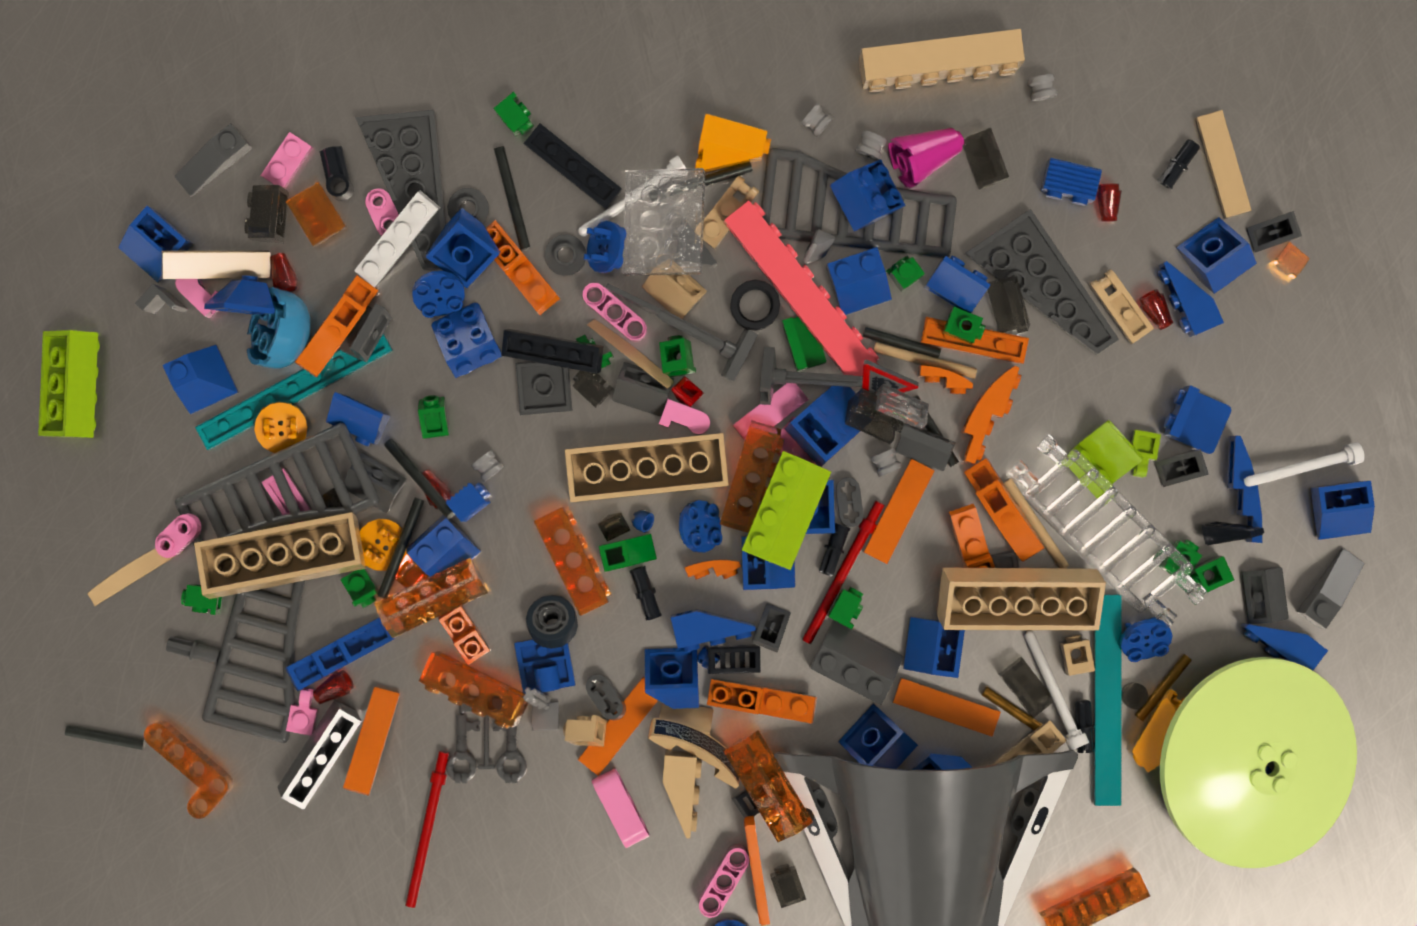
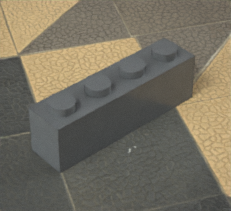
(319, 754)

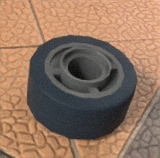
(550, 608)

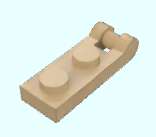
(714, 228)
(1121, 307)

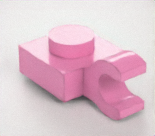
(303, 717)

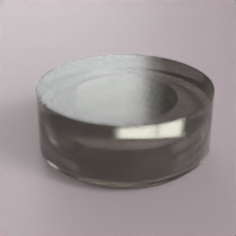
(1134, 695)

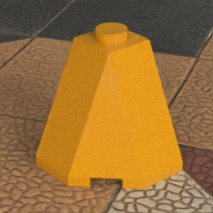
(729, 144)
(1149, 744)

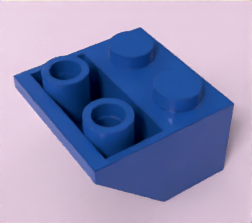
(867, 195)
(148, 237)
(957, 284)
(1343, 509)
(762, 574)
(932, 648)

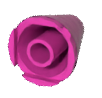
(923, 153)

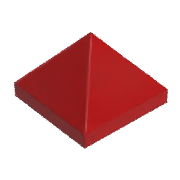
(686, 392)

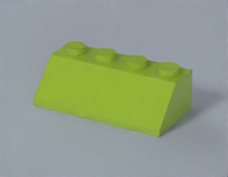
(68, 384)
(786, 510)

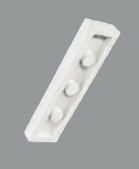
(397, 238)

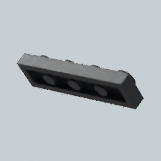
(572, 166)
(552, 351)

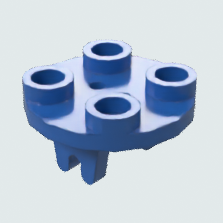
(605, 247)
(449, 289)
(700, 526)
(1146, 639)

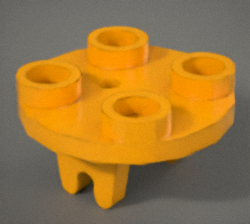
(268, 428)
(388, 533)

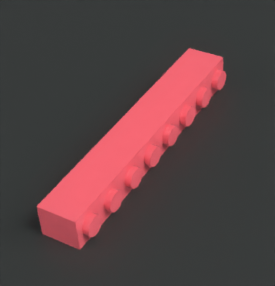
(799, 290)

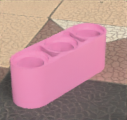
(609, 300)
(783, 403)
(620, 808)
(718, 892)

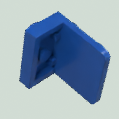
(466, 340)
(1197, 420)

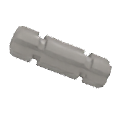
(537, 698)

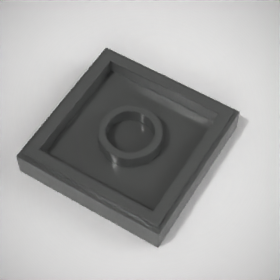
(543, 388)

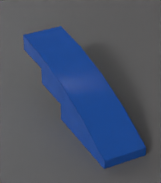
(1248, 497)
(338, 654)

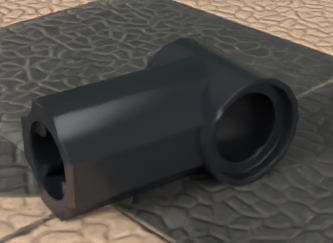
(336, 171)

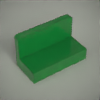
(803, 346)

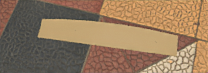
(631, 352)
(127, 575)

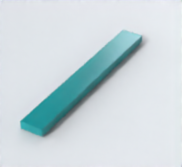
(289, 390)
(1108, 704)

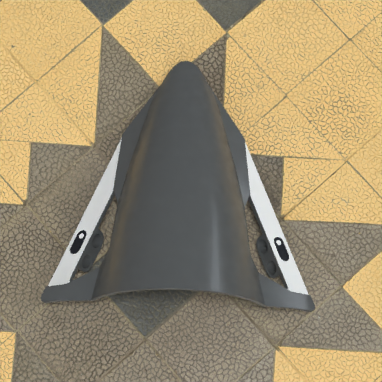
(927, 837)

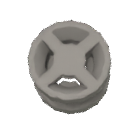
(1042, 87)
(817, 120)
(871, 145)
(886, 462)
(487, 466)

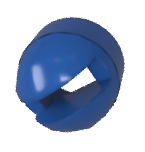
(643, 520)
(702, 657)

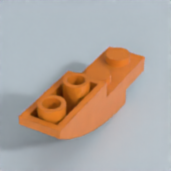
(521, 271)
(336, 326)
(991, 403)
(1004, 510)
(970, 538)
(762, 700)

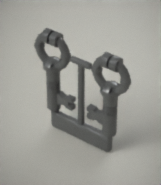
(461, 753)

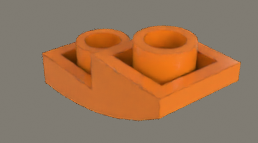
(952, 381)
(721, 567)
(464, 634)

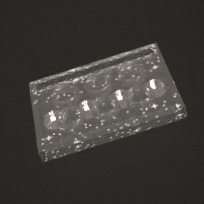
(664, 222)

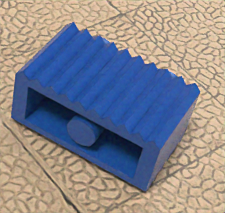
(1071, 181)
(469, 501)

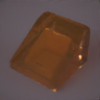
(1291, 260)
(409, 573)

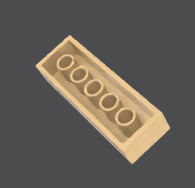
(941, 59)
(646, 467)
(279, 555)
(1020, 599)

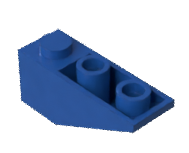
(1194, 305)
(1287, 644)

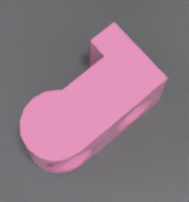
(196, 294)
(695, 420)

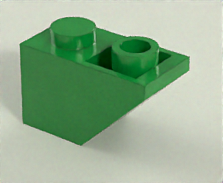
(627, 552)

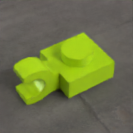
(1148, 446)

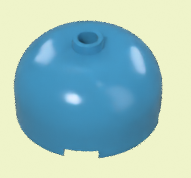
(285, 333)

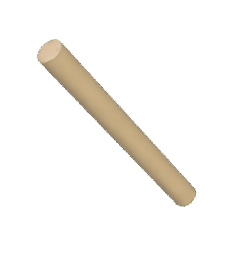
(924, 360)
(1036, 524)

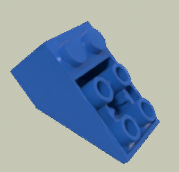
(822, 426)
(700, 626)

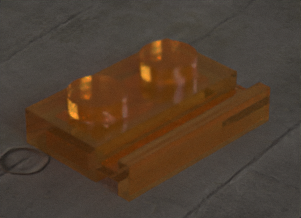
(316, 214)

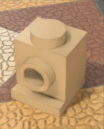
(1084, 662)
(585, 731)

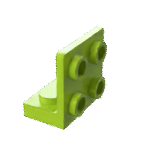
(1108, 453)

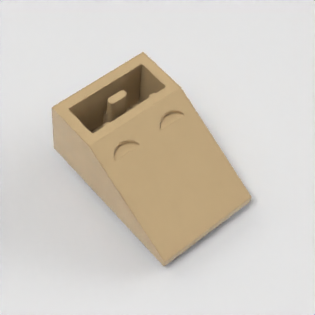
(679, 781)

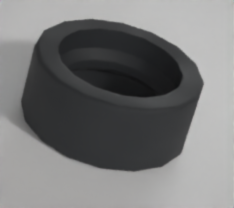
(755, 285)

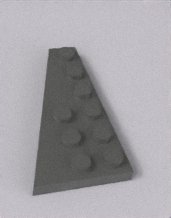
(409, 162)
(1044, 279)

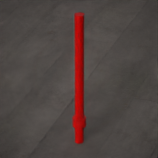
(867, 526)
(437, 779)

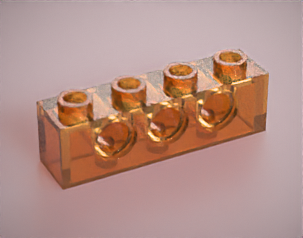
(758, 436)
(431, 598)
(583, 600)
(435, 681)
(768, 786)
(1098, 901)

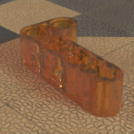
(185, 766)

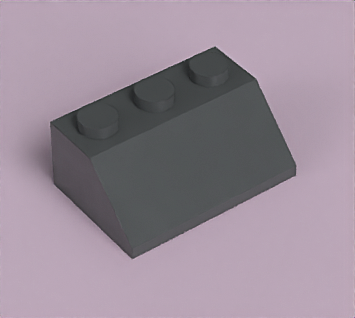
(856, 662)

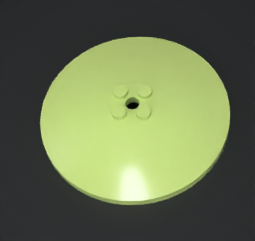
(1219, 756)

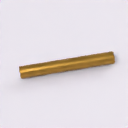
(1163, 687)
(1011, 708)

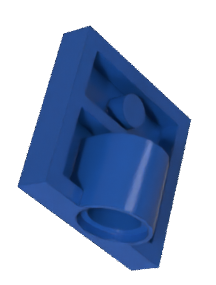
(544, 667)

